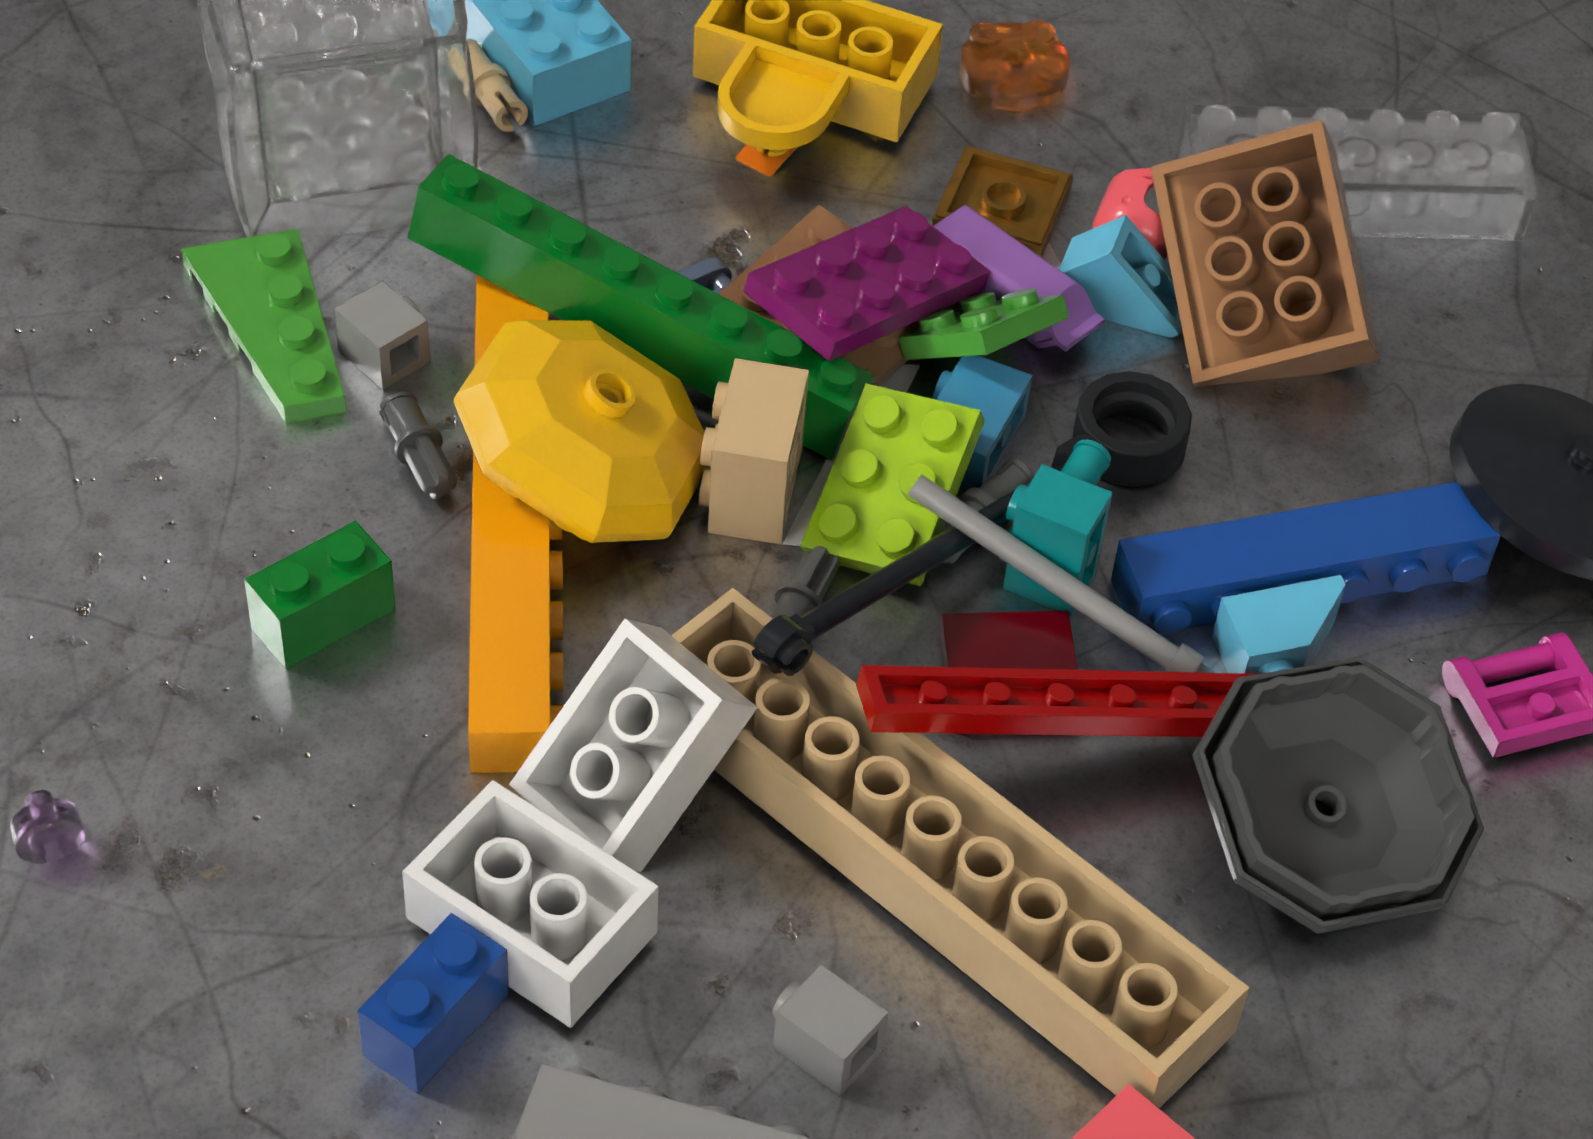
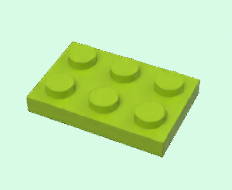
(887, 447)

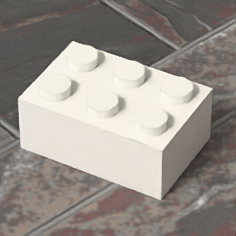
(633, 743)
(539, 892)

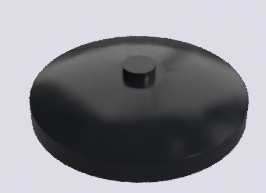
(1530, 471)

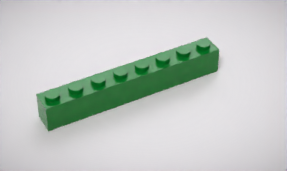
(632, 297)

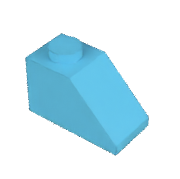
(1124, 277)
(1276, 625)

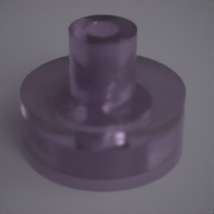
(46, 828)

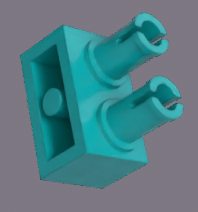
(1063, 520)

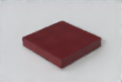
(1008, 640)

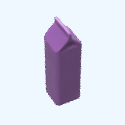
(1019, 268)

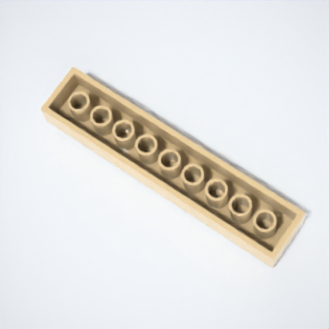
(969, 870)

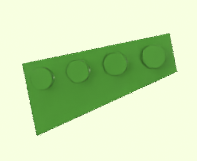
(274, 317)

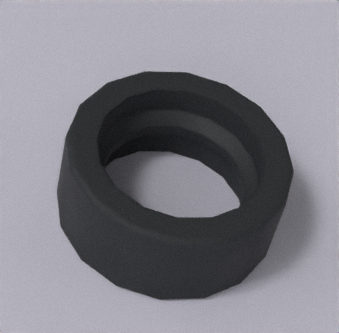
(1139, 396)

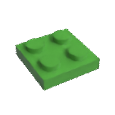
(983, 325)

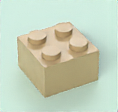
(754, 450)

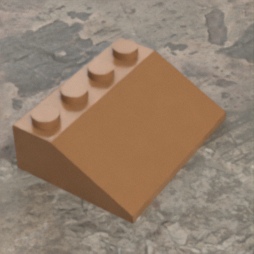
(1265, 259)

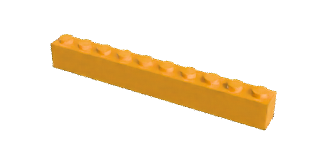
(510, 595)

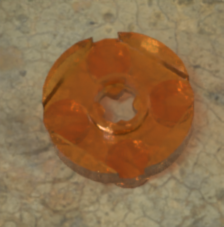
(992, 50)

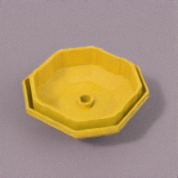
(583, 430)

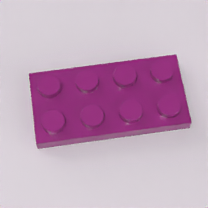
(866, 282)

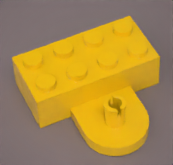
(813, 62)

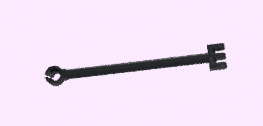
(788, 639)

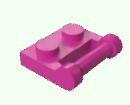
(1529, 709)

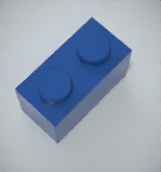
(433, 1002)

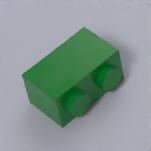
(320, 594)

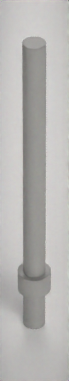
(1056, 579)

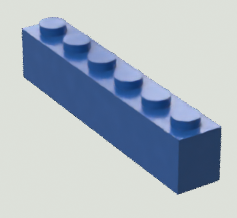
(1372, 542)

